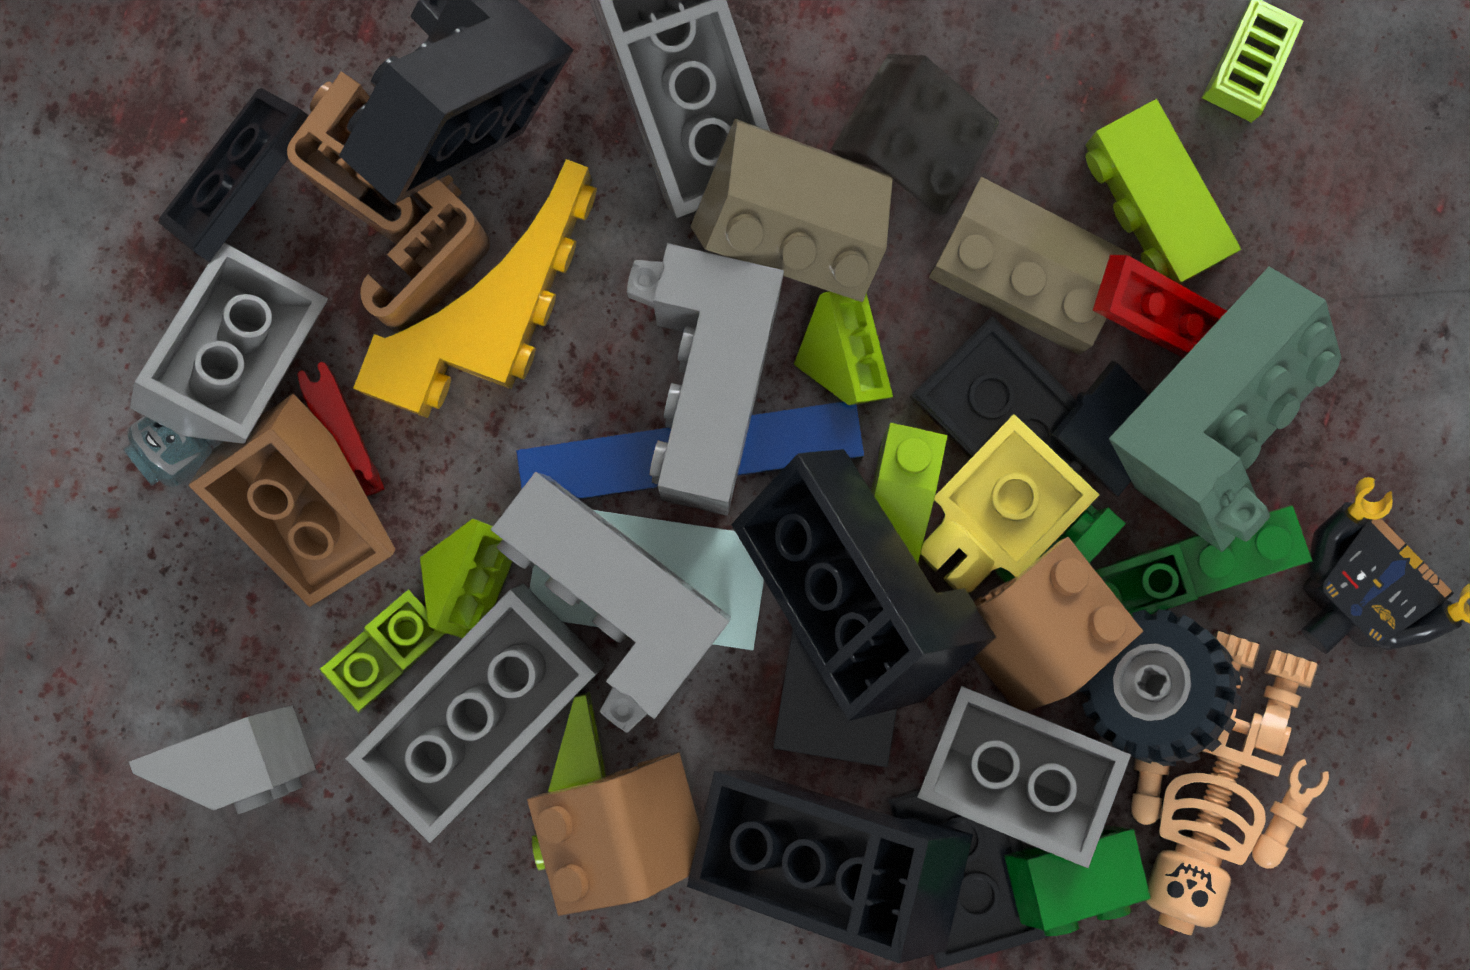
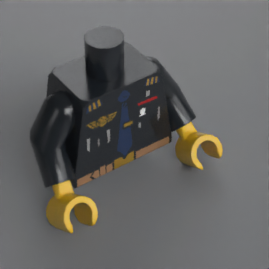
(1374, 583)

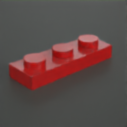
(1154, 305)

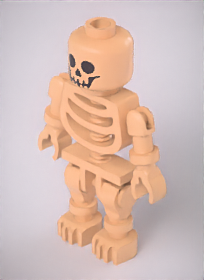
(1189, 881)

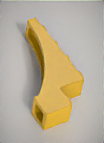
(492, 322)

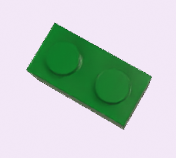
(1059, 893)

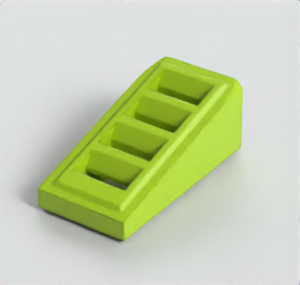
(1235, 97)

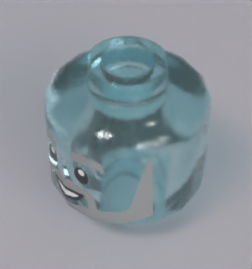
(164, 453)

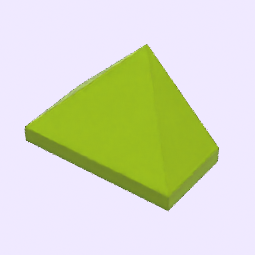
(844, 350)
(463, 578)

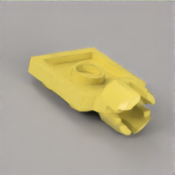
(1005, 507)

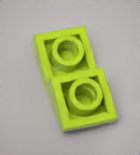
(382, 652)

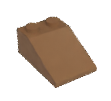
(295, 502)

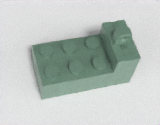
(1222, 402)

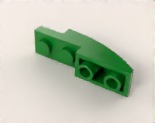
(1196, 568)

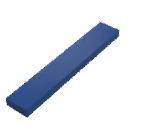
(624, 461)

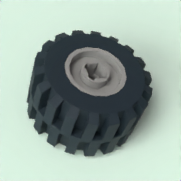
(1165, 691)

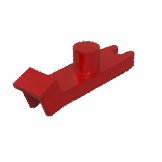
(331, 409)

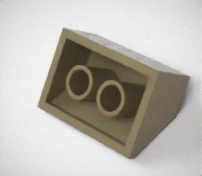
(796, 211)
(1027, 266)

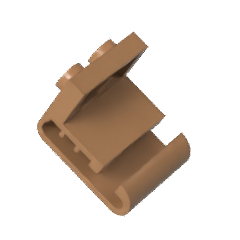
(317, 150)
(433, 254)
(1052, 629)
(617, 835)

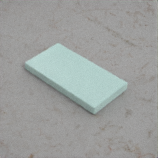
(702, 556)

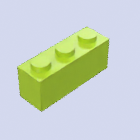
(1160, 194)

